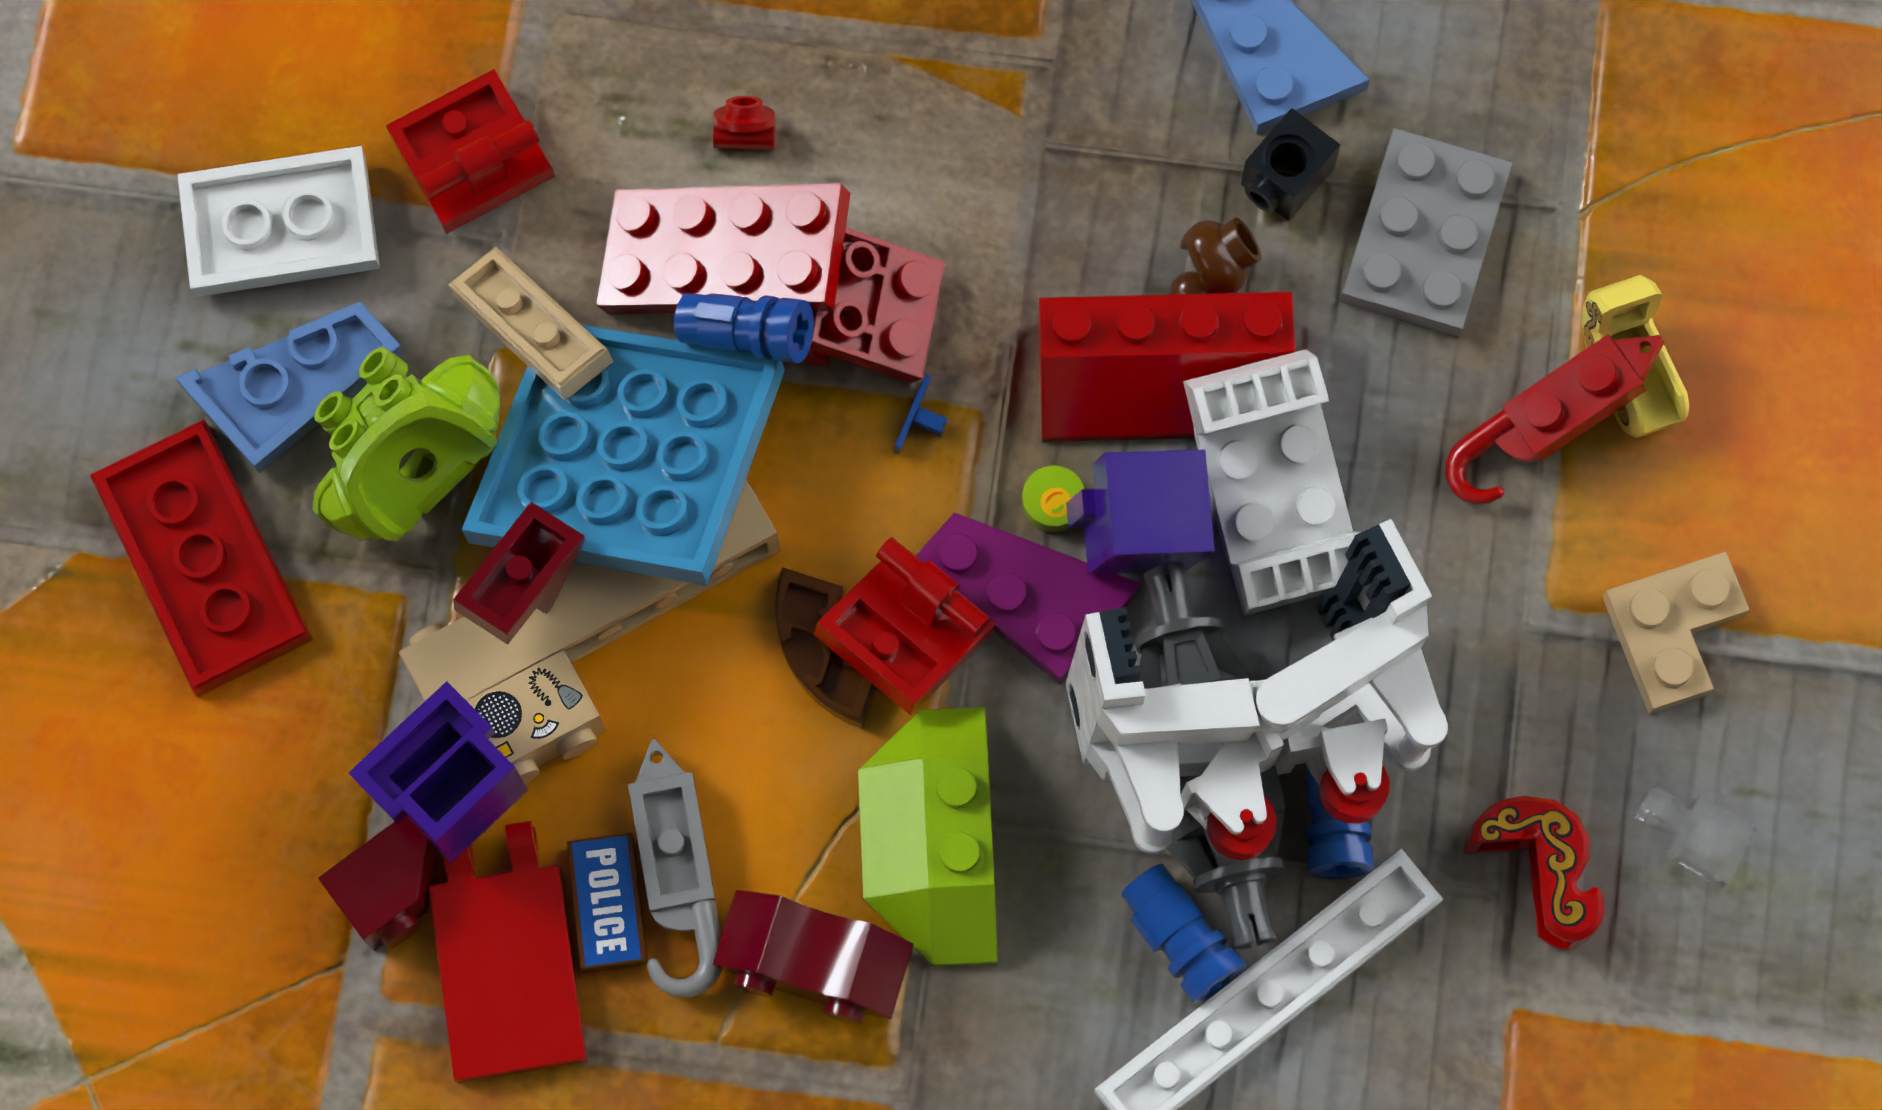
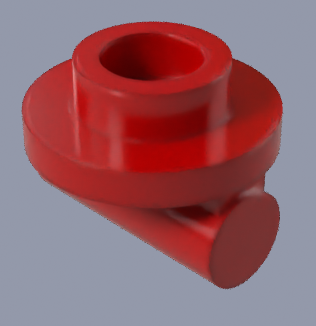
(744, 125)

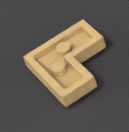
(1658, 621)

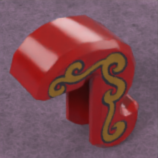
(1556, 860)

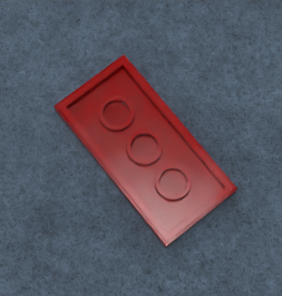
(201, 558)

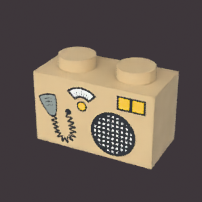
(540, 715)

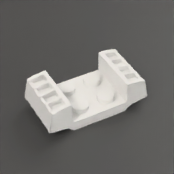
(1272, 478)

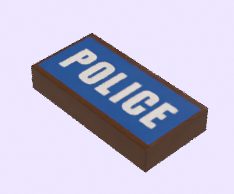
(607, 903)

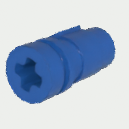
(766, 327)
(1337, 847)
(1177, 926)

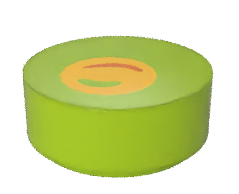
(1046, 497)

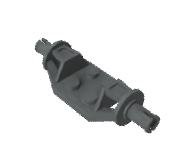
(1195, 655)

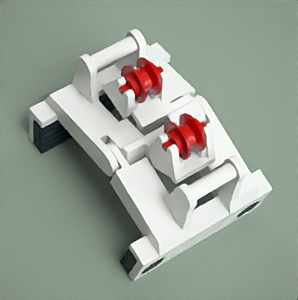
(1244, 727)

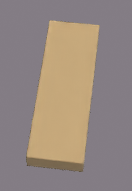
(530, 323)

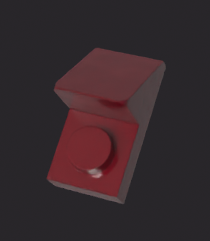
(520, 573)

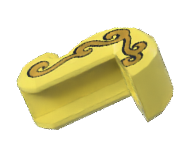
(1627, 312)

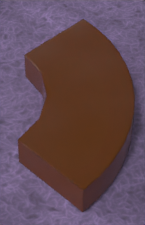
(818, 669)

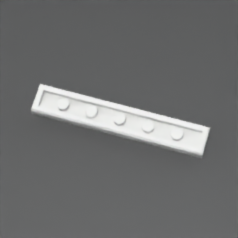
(1274, 990)

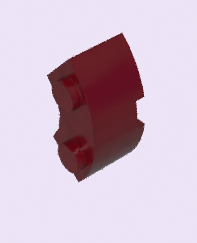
(812, 956)

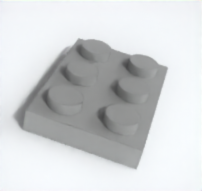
(1426, 232)

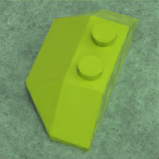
(932, 837)

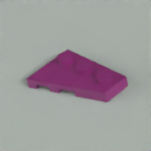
(1026, 588)

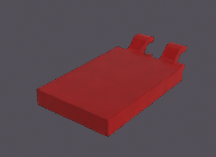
(507, 964)

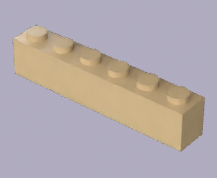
(588, 614)

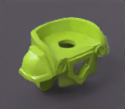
(443, 416)

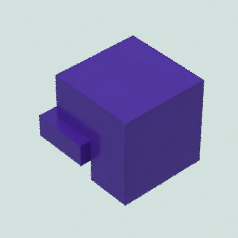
(1145, 511)
(442, 773)

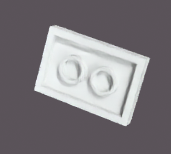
(278, 221)

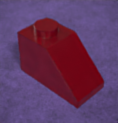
(385, 884)

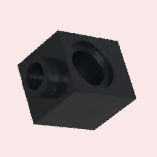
(1295, 142)

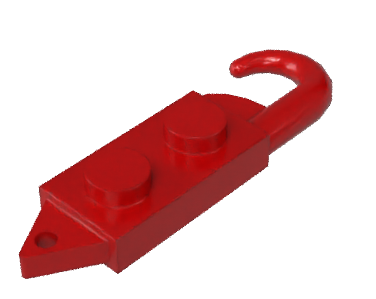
(1556, 409)

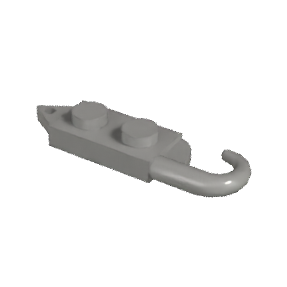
(676, 866)

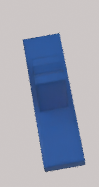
(921, 418)

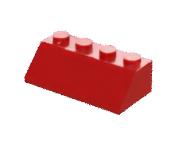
(1122, 360)

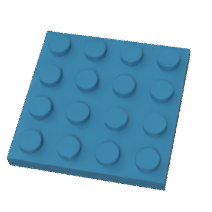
(636, 457)

